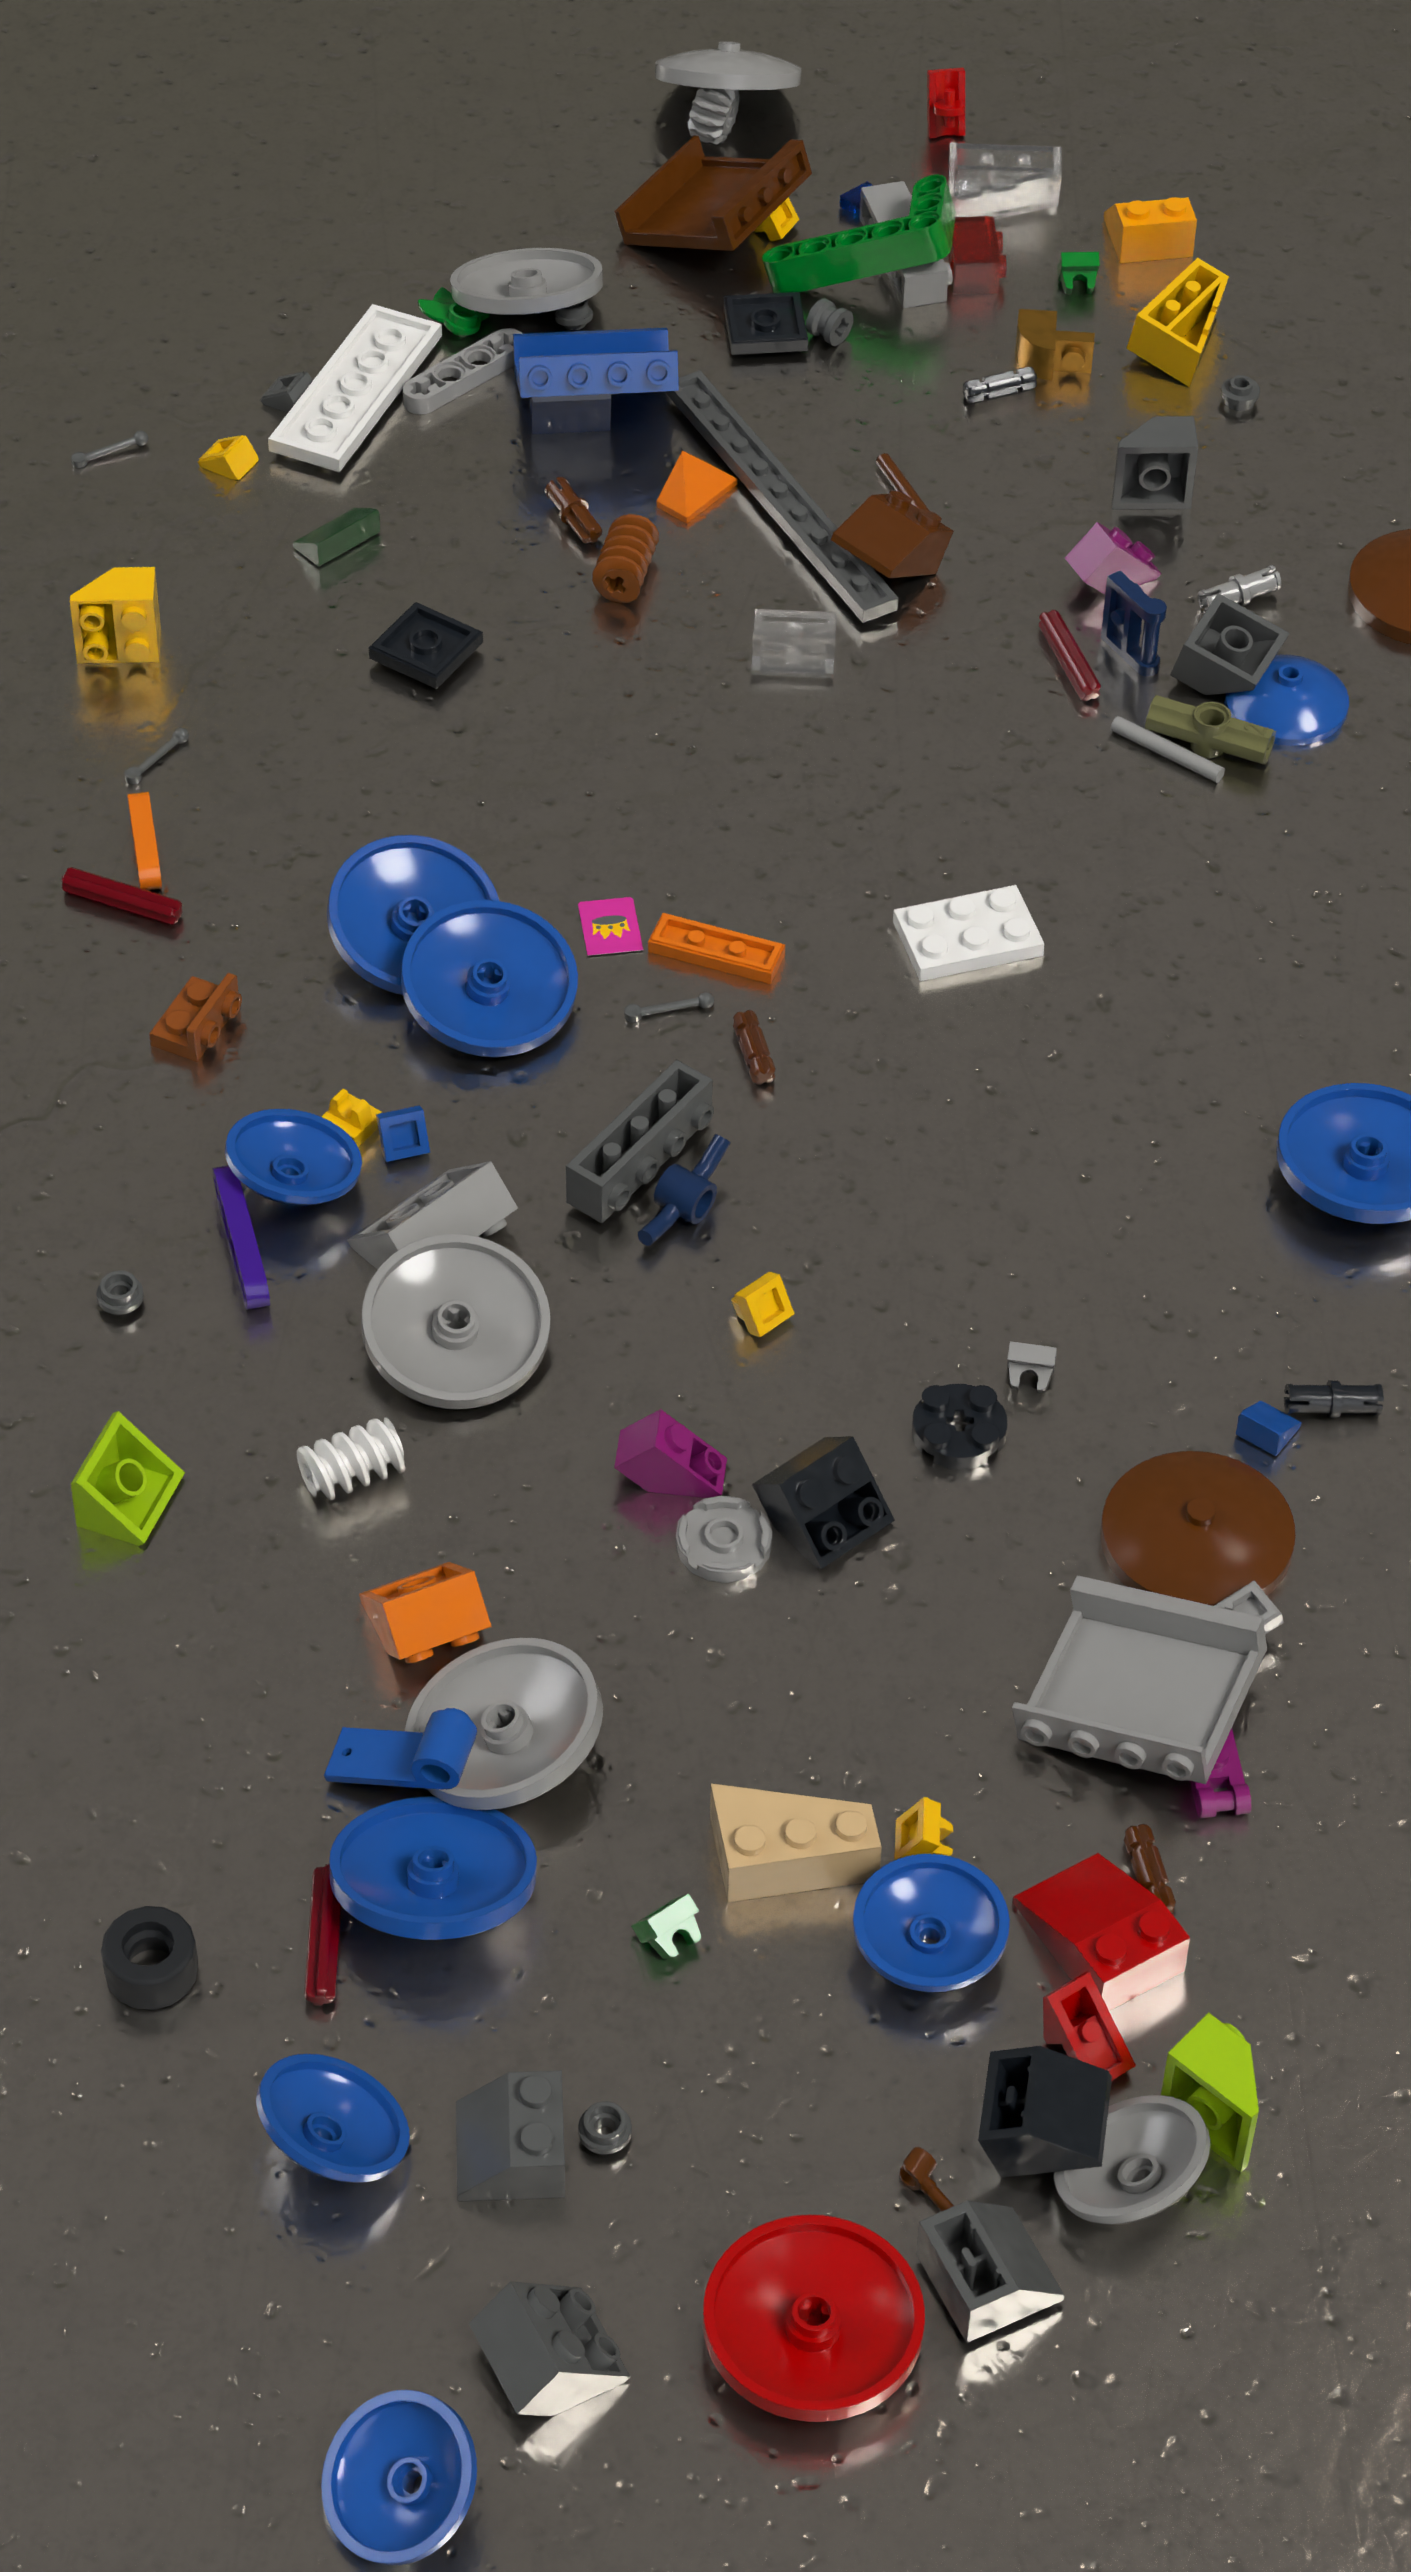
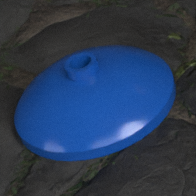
(1295, 700)
(293, 1156)
(937, 1901)
(332, 2118)
(373, 2474)

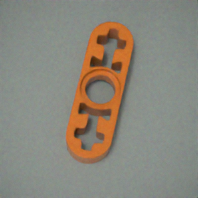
(144, 841)

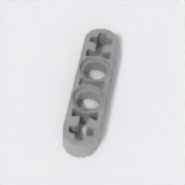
(427, 390)

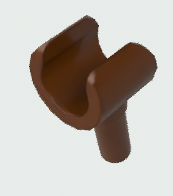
(916, 2173)

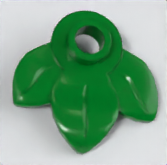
(455, 317)

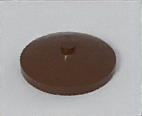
(1382, 585)
(1197, 1527)

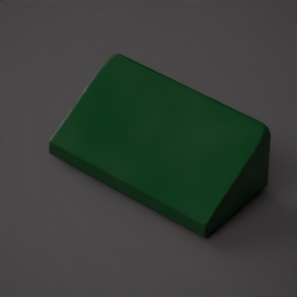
(339, 535)

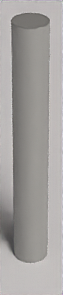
(1167, 749)

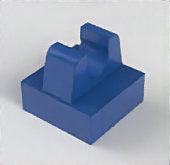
(403, 1133)

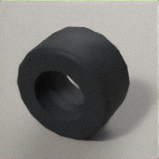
(155, 1984)

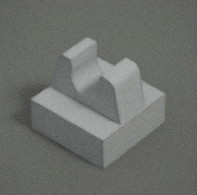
(1031, 1359)

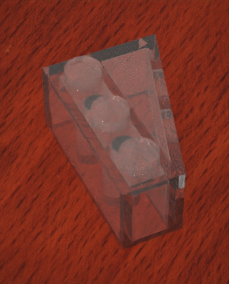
(1003, 178)

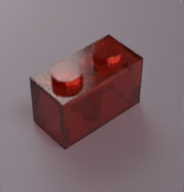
(976, 256)

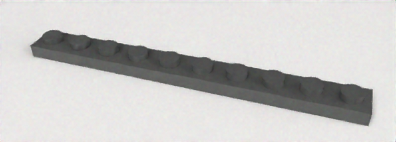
(782, 497)

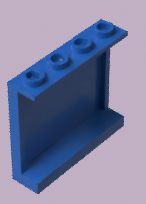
(594, 362)

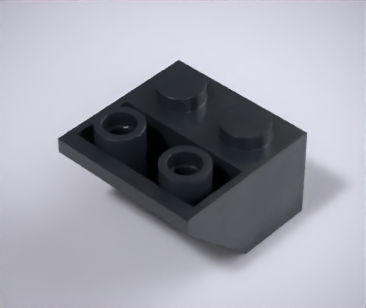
(824, 1500)
(1043, 2112)

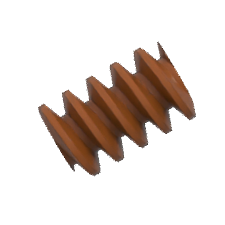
(625, 558)

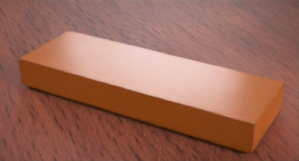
(716, 948)

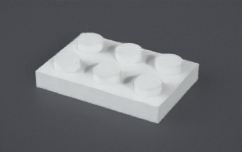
(968, 933)

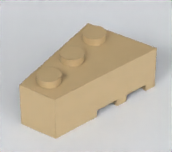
(790, 1842)

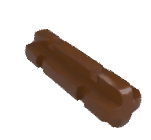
(754, 1047)
(1148, 1863)

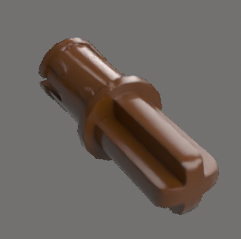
(573, 510)

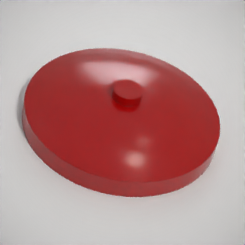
(813, 2318)

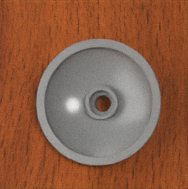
(1149, 2162)

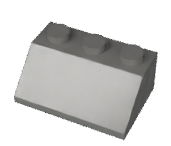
(457, 1202)

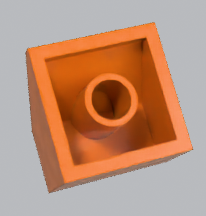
(427, 1611)

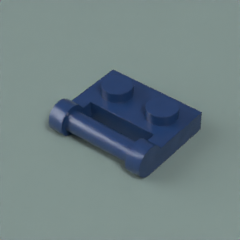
(1122, 622)

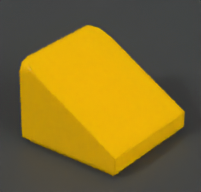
(230, 457)

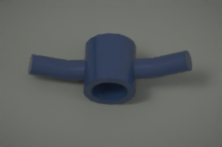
(685, 1192)

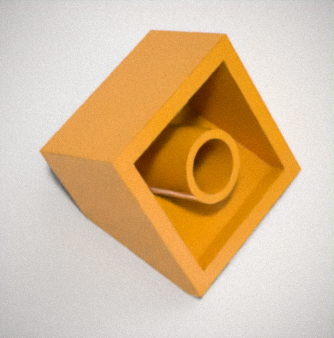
(1152, 229)

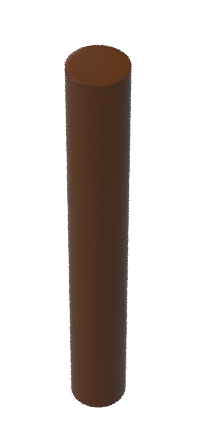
(898, 480)

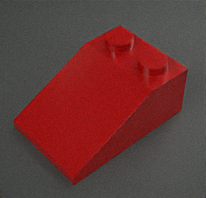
(1107, 1926)

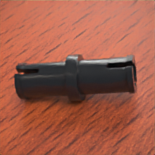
(1333, 1399)

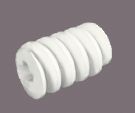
(351, 1457)

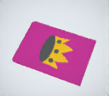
(610, 926)

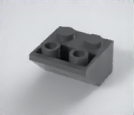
(985, 2267)
(547, 2347)

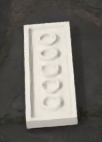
(355, 388)

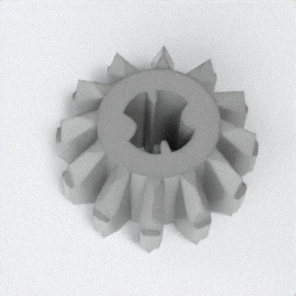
(713, 114)

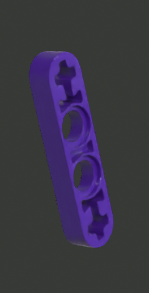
(241, 1238)

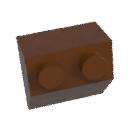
(895, 536)

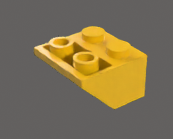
(117, 617)

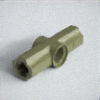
(1210, 729)

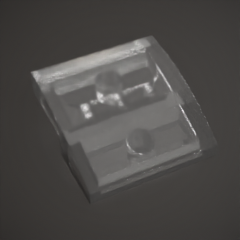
(793, 643)

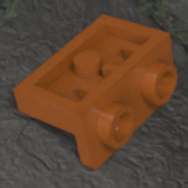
(197, 1017)

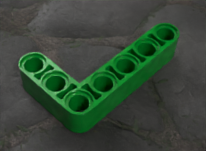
(869, 249)

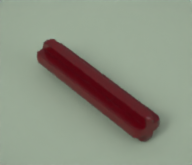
(1069, 655)
(122, 896)
(322, 1940)

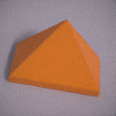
(693, 487)

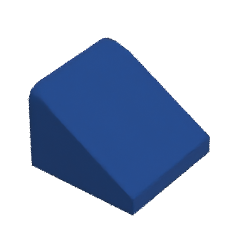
(1266, 1427)

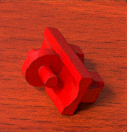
(946, 102)

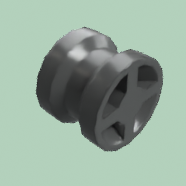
(829, 322)

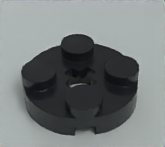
(962, 1403)

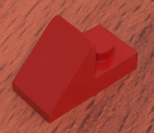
(1084, 2027)

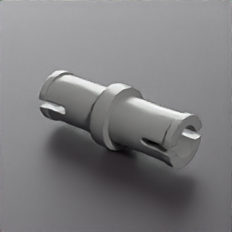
(1243, 588)

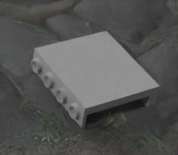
(1144, 1680)

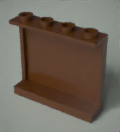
(710, 199)

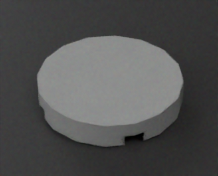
(723, 1539)

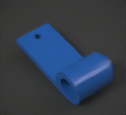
(404, 1757)

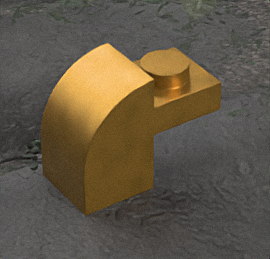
(1049, 349)

